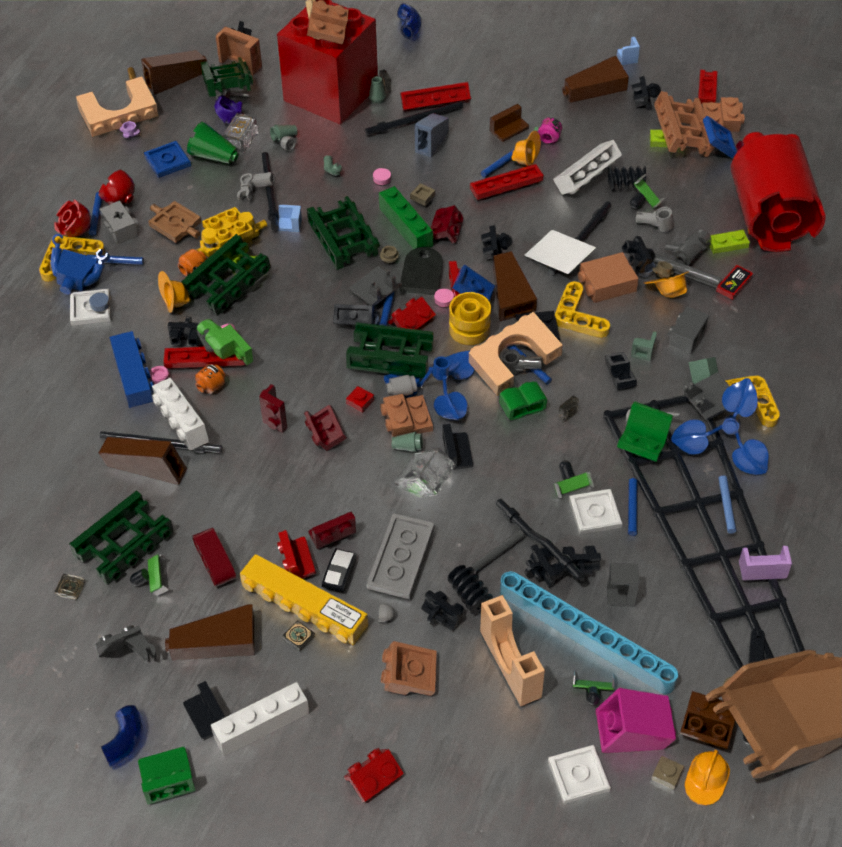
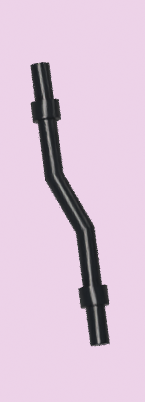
(565, 561)

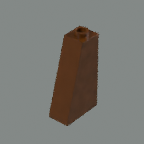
(171, 70)
(596, 81)
(512, 288)
(145, 458)
(214, 636)

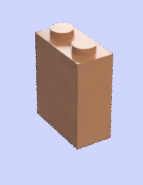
(608, 277)

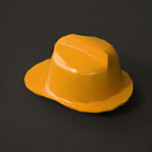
(527, 150)
(671, 286)
(172, 292)
(707, 778)

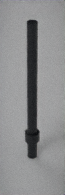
(383, 127)
(273, 214)
(597, 217)
(176, 443)

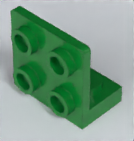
(645, 431)
(166, 775)

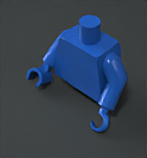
(75, 269)

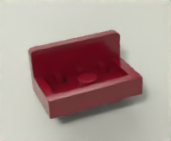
(447, 223)
(273, 409)
(325, 428)
(333, 530)

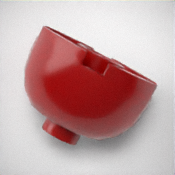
(119, 188)
(73, 219)

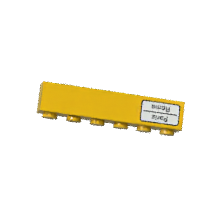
(304, 600)

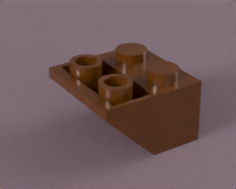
(706, 725)

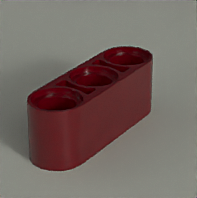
(214, 557)

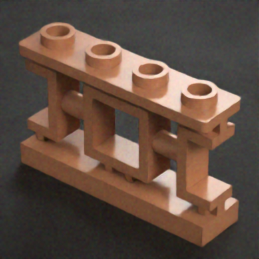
(676, 135)

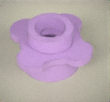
(129, 129)

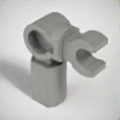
(249, 182)

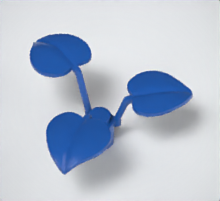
(741, 400)
(448, 405)

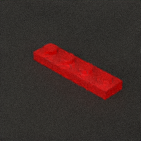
(435, 96)
(506, 181)
(196, 357)

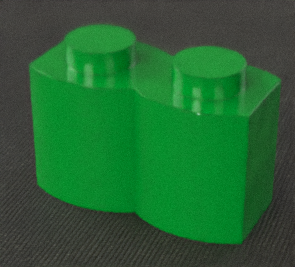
(523, 400)

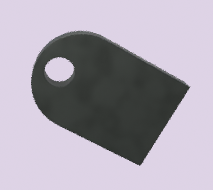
(421, 274)

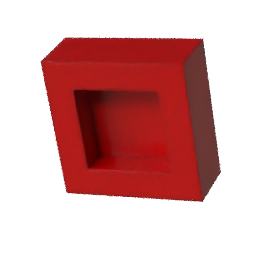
(360, 399)

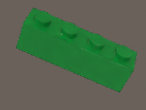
(405, 218)

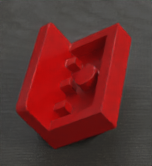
(414, 315)
(297, 555)
(374, 773)

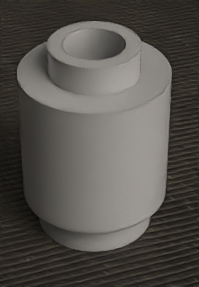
(402, 385)

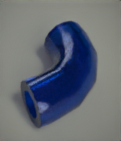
(412, 20)
(127, 736)

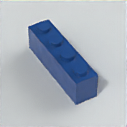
(131, 369)

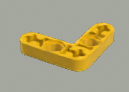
(89, 247)
(571, 313)
(762, 392)

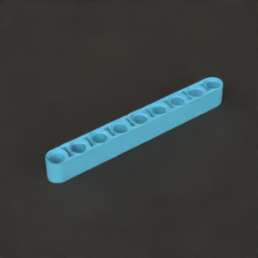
(592, 641)

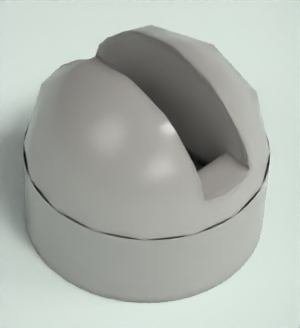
(288, 143)
(386, 613)

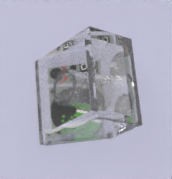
(425, 473)

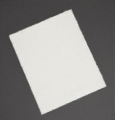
(560, 251)

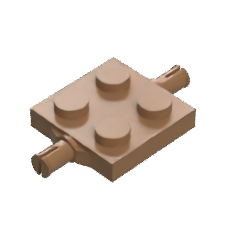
(174, 221)

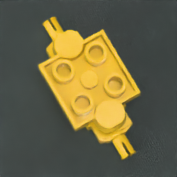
(224, 226)

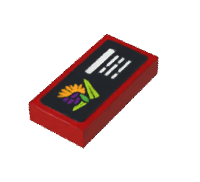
(734, 282)

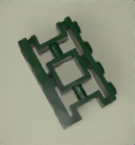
(226, 76)
(330, 239)
(217, 265)
(390, 361)
(110, 527)

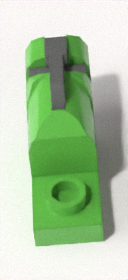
(223, 341)

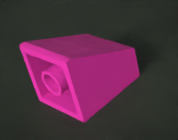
(635, 722)

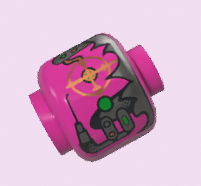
(550, 130)

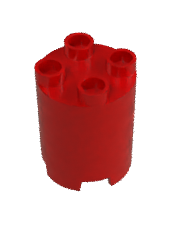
(776, 190)

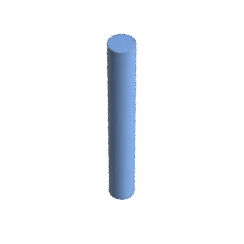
(727, 505)

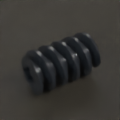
(625, 177)
(469, 588)

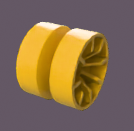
(469, 318)

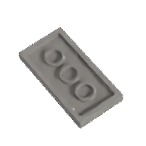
(400, 556)

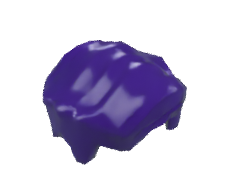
(227, 109)

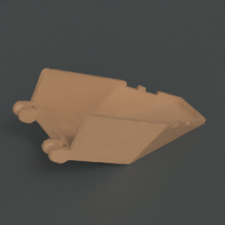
(786, 708)

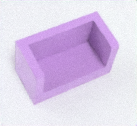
(765, 566)

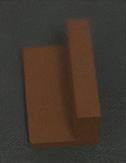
(508, 123)

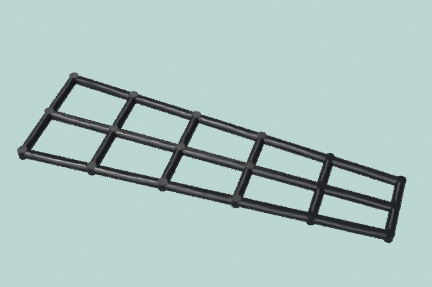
(721, 554)

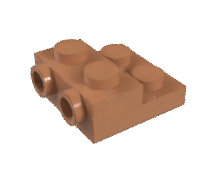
(327, 22)
(726, 113)
(406, 415)
(409, 669)

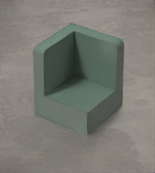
(643, 348)
(702, 369)

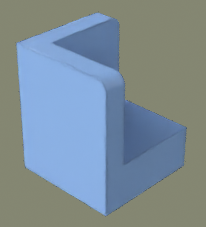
(630, 53)
(290, 218)

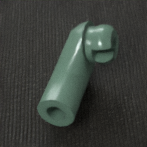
(330, 168)

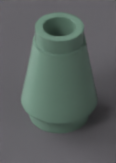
(377, 90)
(280, 131)
(408, 442)

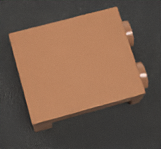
(235, 44)

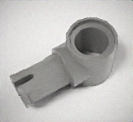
(661, 218)

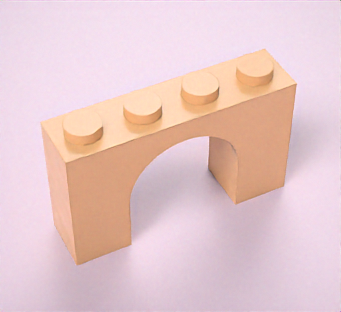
(103, 120)
(528, 332)
(523, 672)

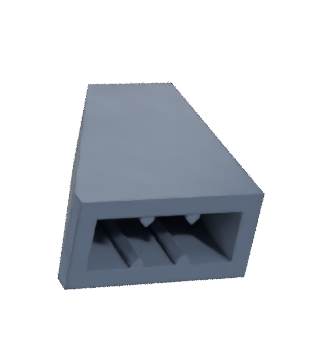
(430, 133)

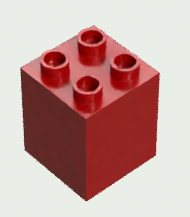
(328, 75)

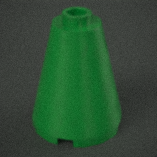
(211, 145)

